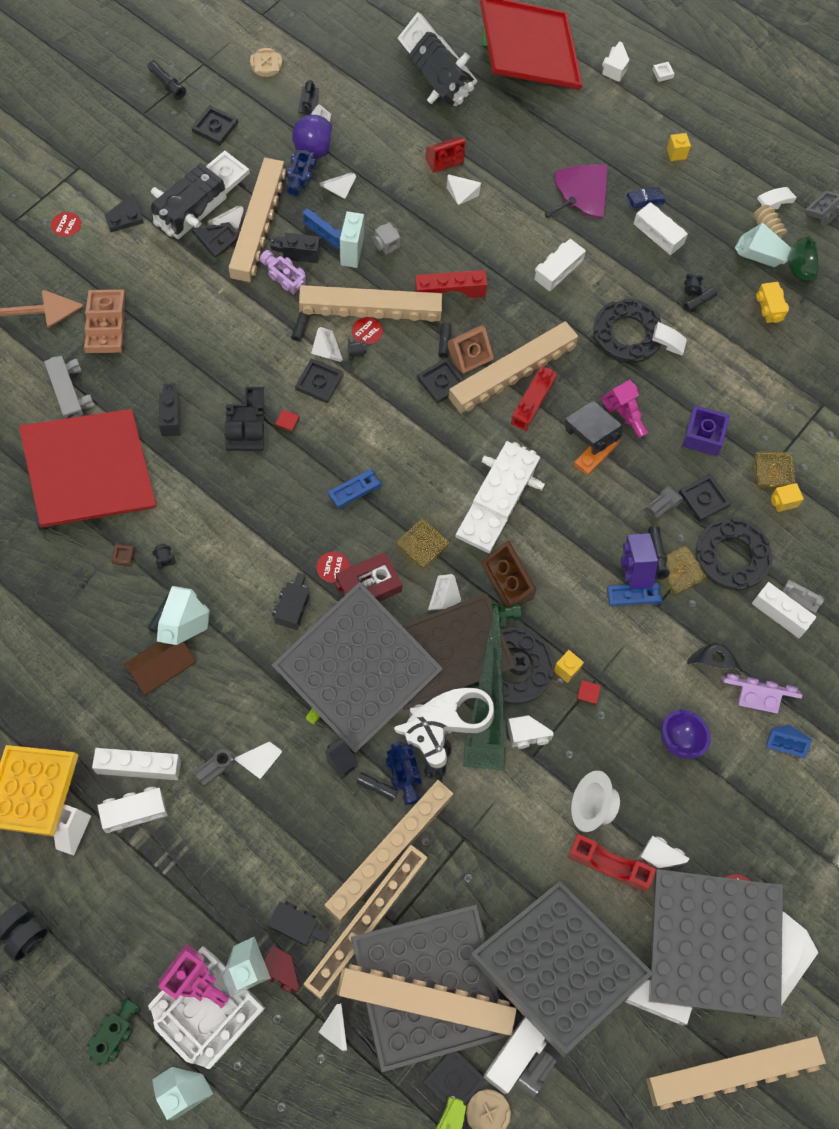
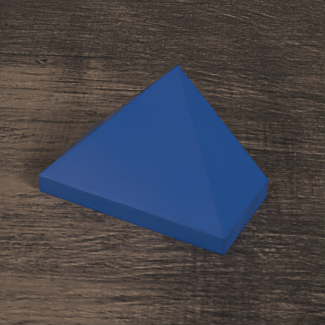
(789, 740)

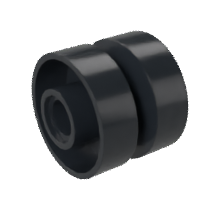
(21, 932)

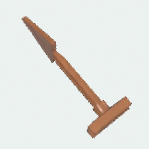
(55, 308)

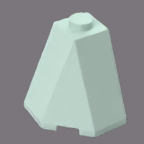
(763, 246)
(182, 617)
(244, 968)
(180, 1091)

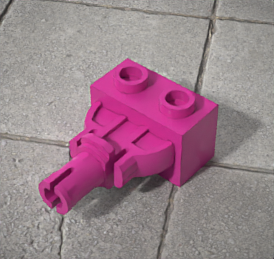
(624, 401)
(191, 978)

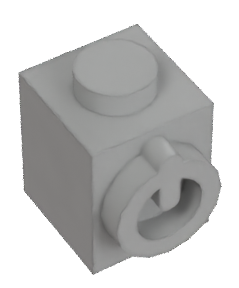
(386, 238)

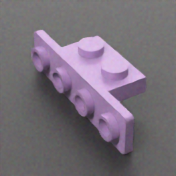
(760, 695)

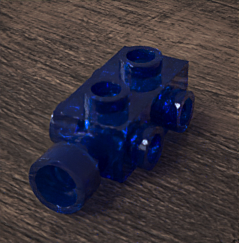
(298, 173)
(405, 771)

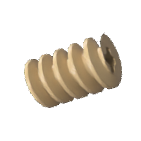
(769, 218)

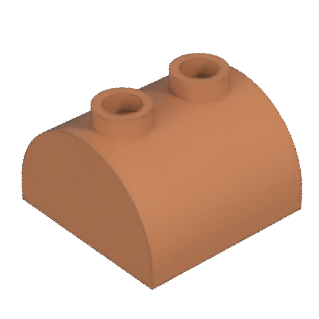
(470, 349)

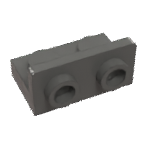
(824, 208)

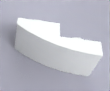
(777, 197)
(671, 338)

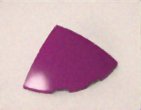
(586, 185)

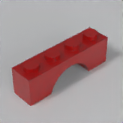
(468, 282)
(623, 870)

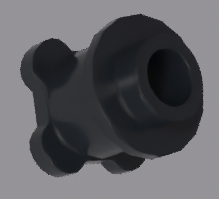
(693, 284)
(356, 349)
(163, 556)

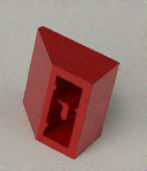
(445, 154)

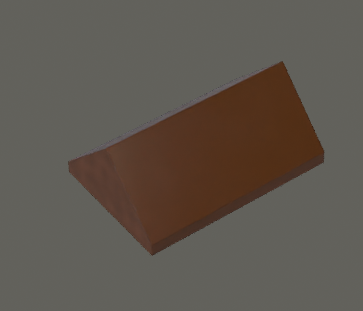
(509, 576)
(159, 665)

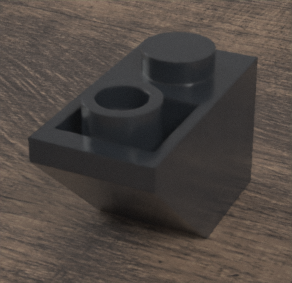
(341, 758)

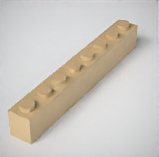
(257, 220)
(370, 303)
(513, 367)
(388, 851)
(365, 921)
(426, 1001)
(735, 1071)

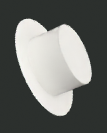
(594, 802)

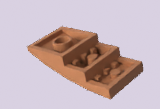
(104, 321)

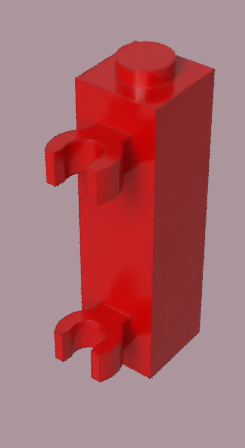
(533, 398)

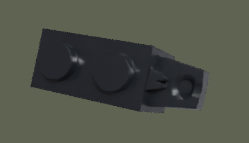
(297, 247)
(169, 411)
(292, 603)
(297, 925)

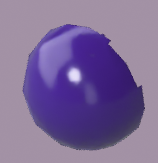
(312, 133)
(685, 734)

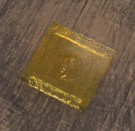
(774, 469)
(422, 543)
(683, 570)

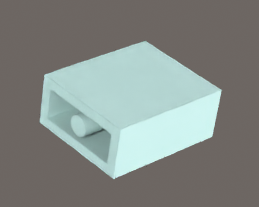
(352, 239)

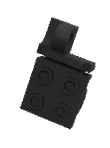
(246, 422)

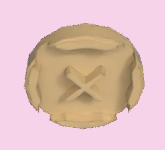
(266, 62)
(488, 1110)

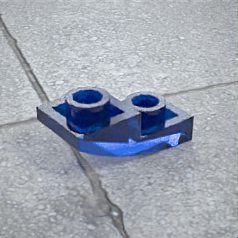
(642, 197)

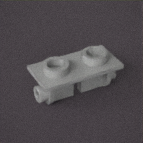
(803, 596)

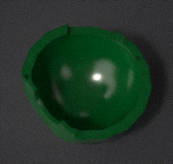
(804, 259)

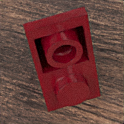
(282, 969)

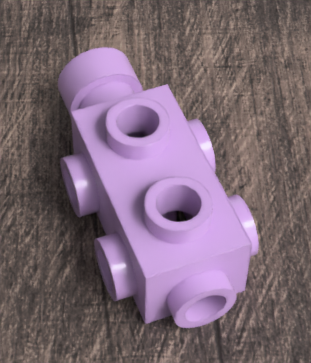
(291, 277)

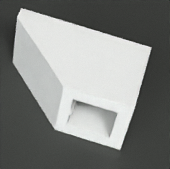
(617, 62)
(527, 731)
(70, 829)
(661, 856)

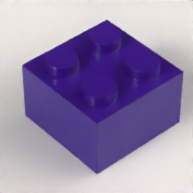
(706, 430)
(639, 561)

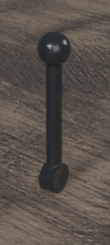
(571, 201)

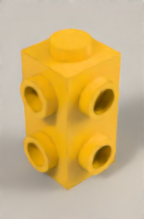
(772, 302)

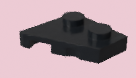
(124, 215)
(216, 237)

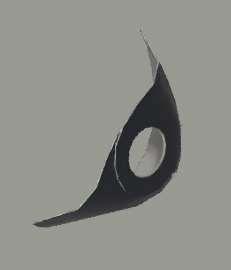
(704, 656)

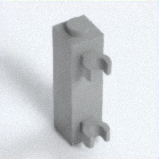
(64, 389)

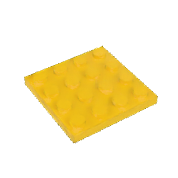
(34, 788)

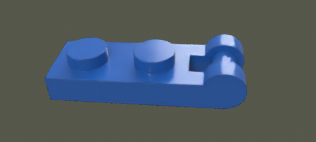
(322, 228)
(354, 489)
(622, 595)

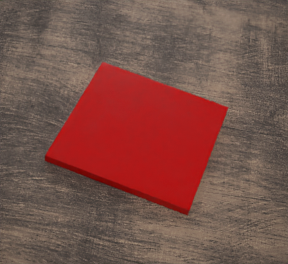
(530, 43)
(86, 467)

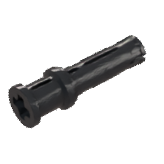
(171, 84)
(662, 571)

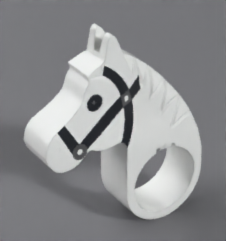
(431, 721)

